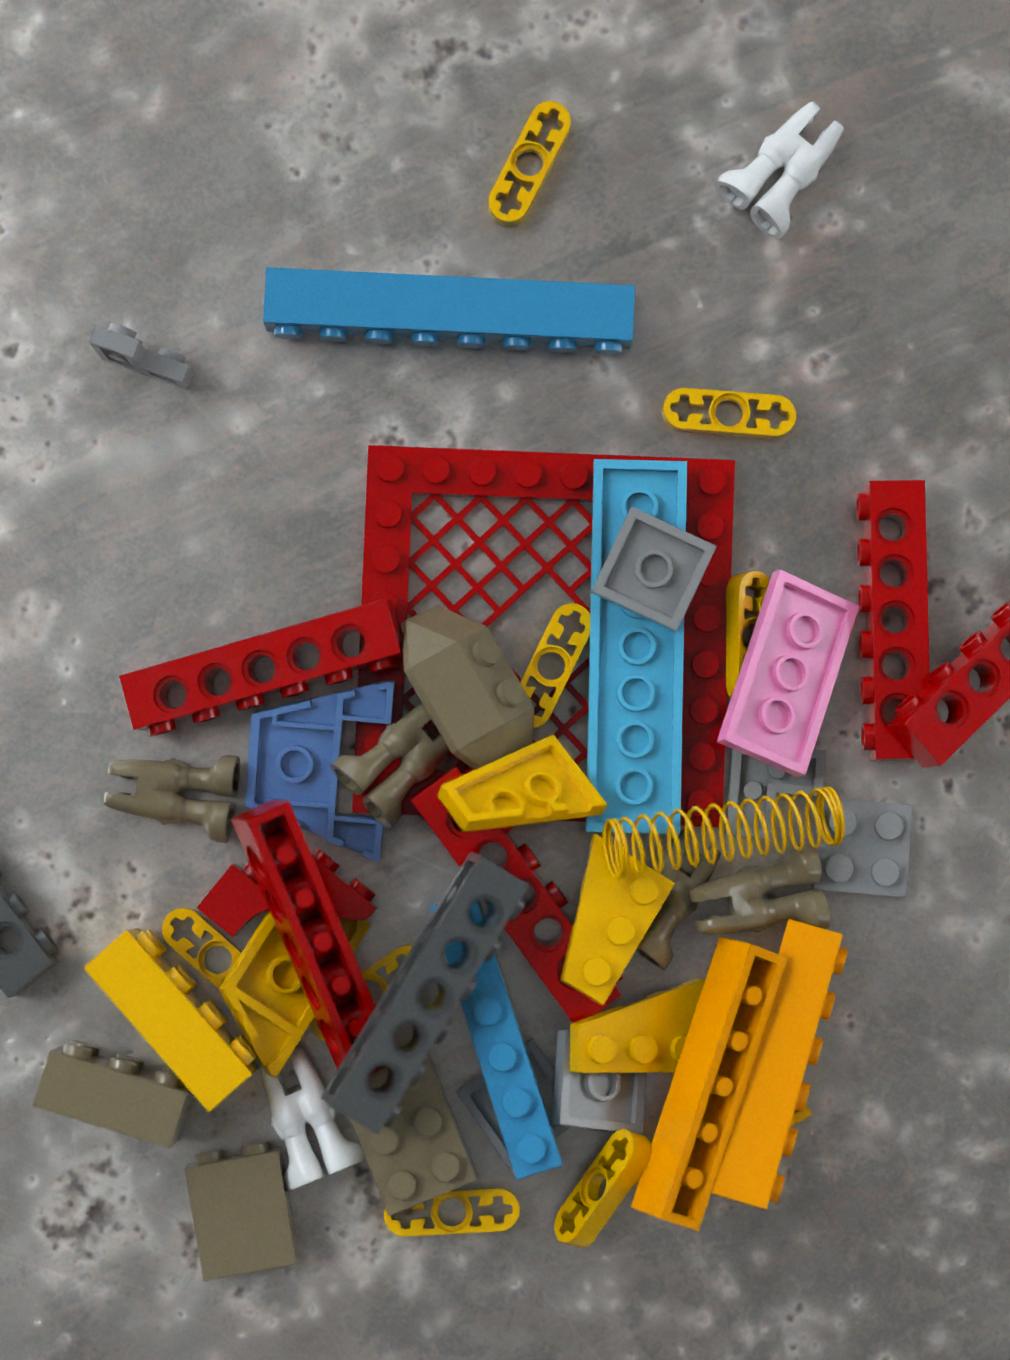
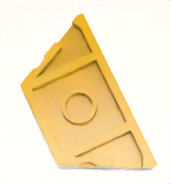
(268, 995)

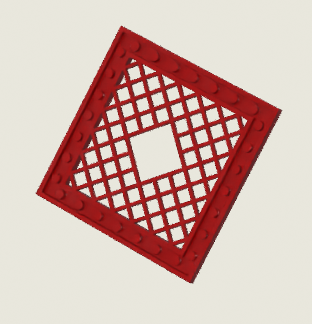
(403, 471)

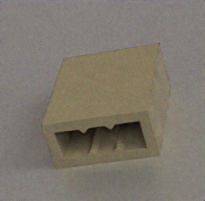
(241, 1211)

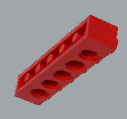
(907, 505)
(148, 688)
(917, 719)
(546, 902)
(307, 923)

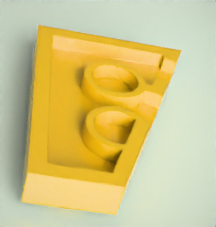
(522, 789)
(610, 923)
(636, 1036)

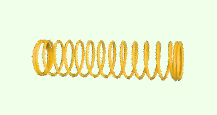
(619, 865)

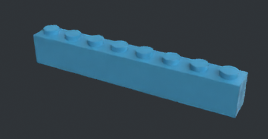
(449, 309)

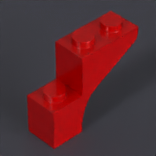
(239, 898)

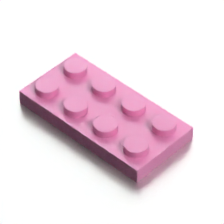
(788, 674)

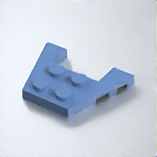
(293, 757)

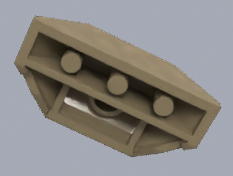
(466, 686)

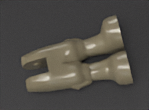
(400, 740)
(160, 788)
(746, 891)
(677, 906)

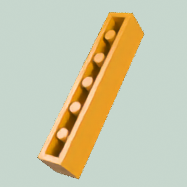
(775, 1081)
(709, 1082)

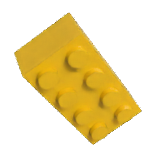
(172, 1016)

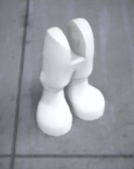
(800, 165)
(302, 1105)

